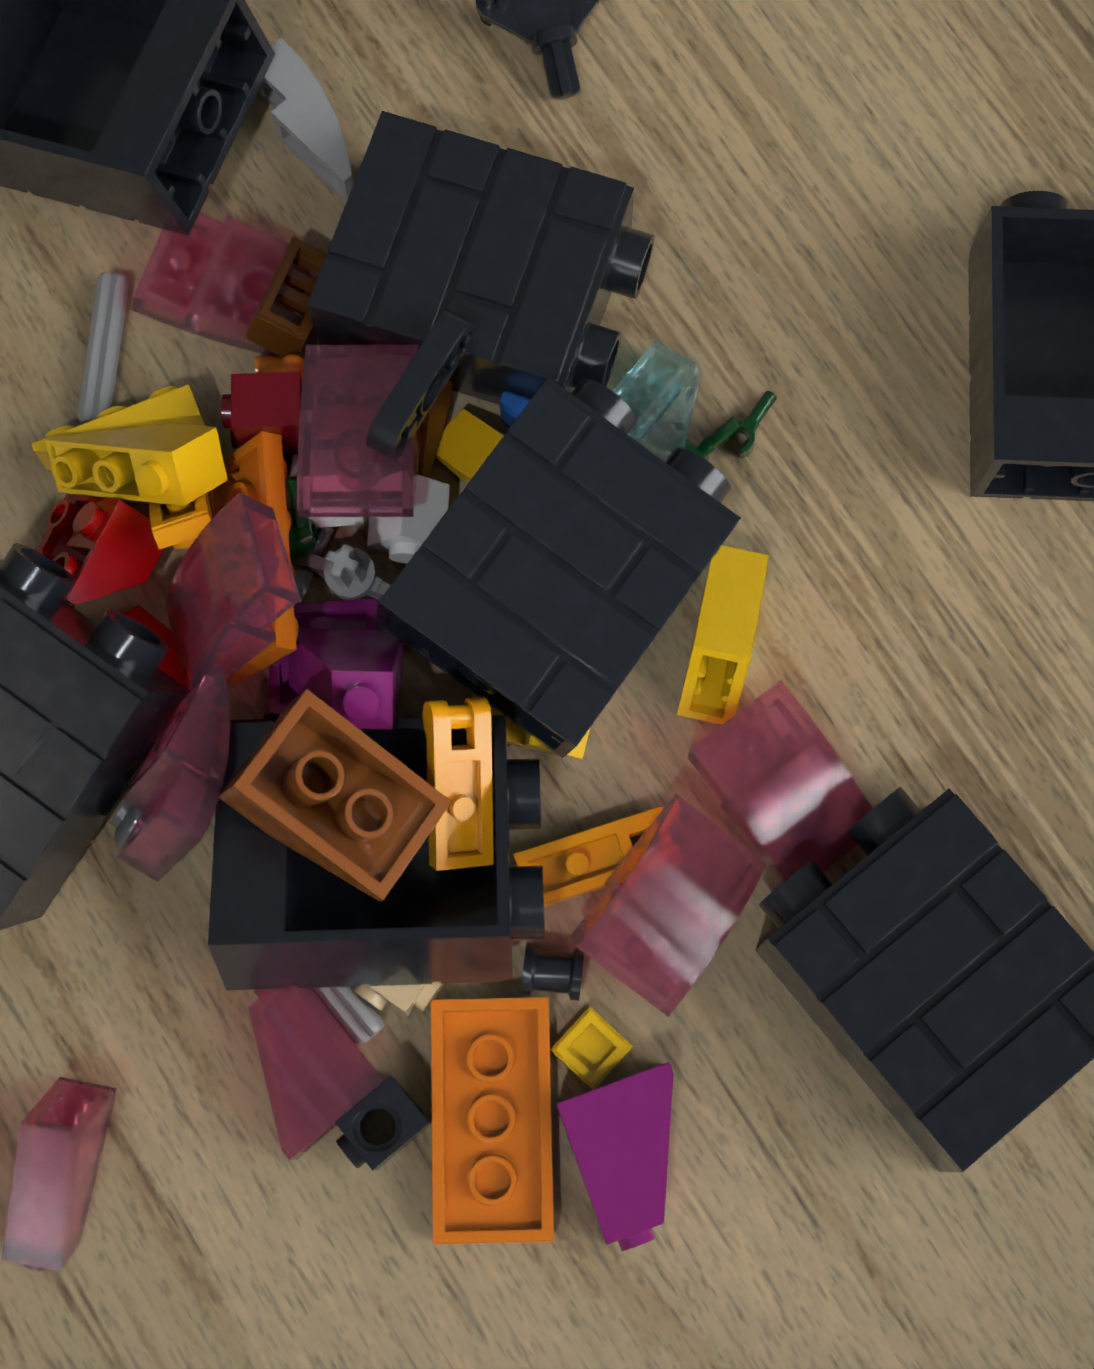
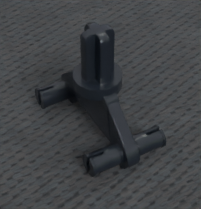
(550, 30)

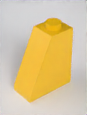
(723, 635)

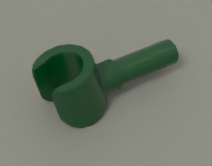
(751, 422)
(714, 439)
(304, 532)

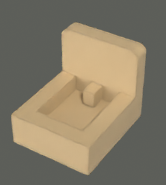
(402, 997)

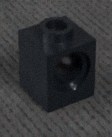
(408, 1118)

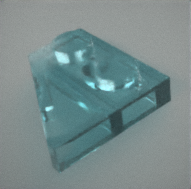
(662, 396)

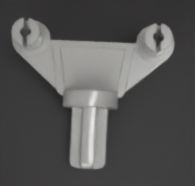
(347, 571)

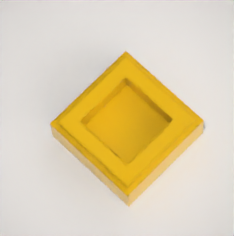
(591, 1048)

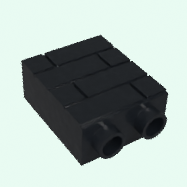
(125, 101)
(492, 238)
(1032, 351)
(559, 562)
(73, 725)
(298, 925)
(938, 975)

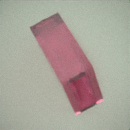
(307, 1065)
(56, 1173)

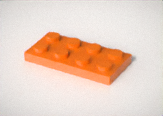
(260, 473)
(491, 1121)

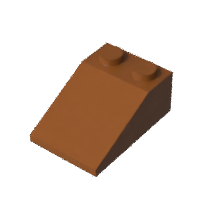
(335, 796)

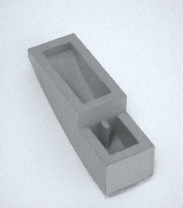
(306, 119)

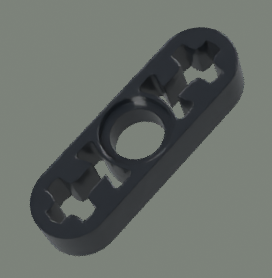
(420, 385)

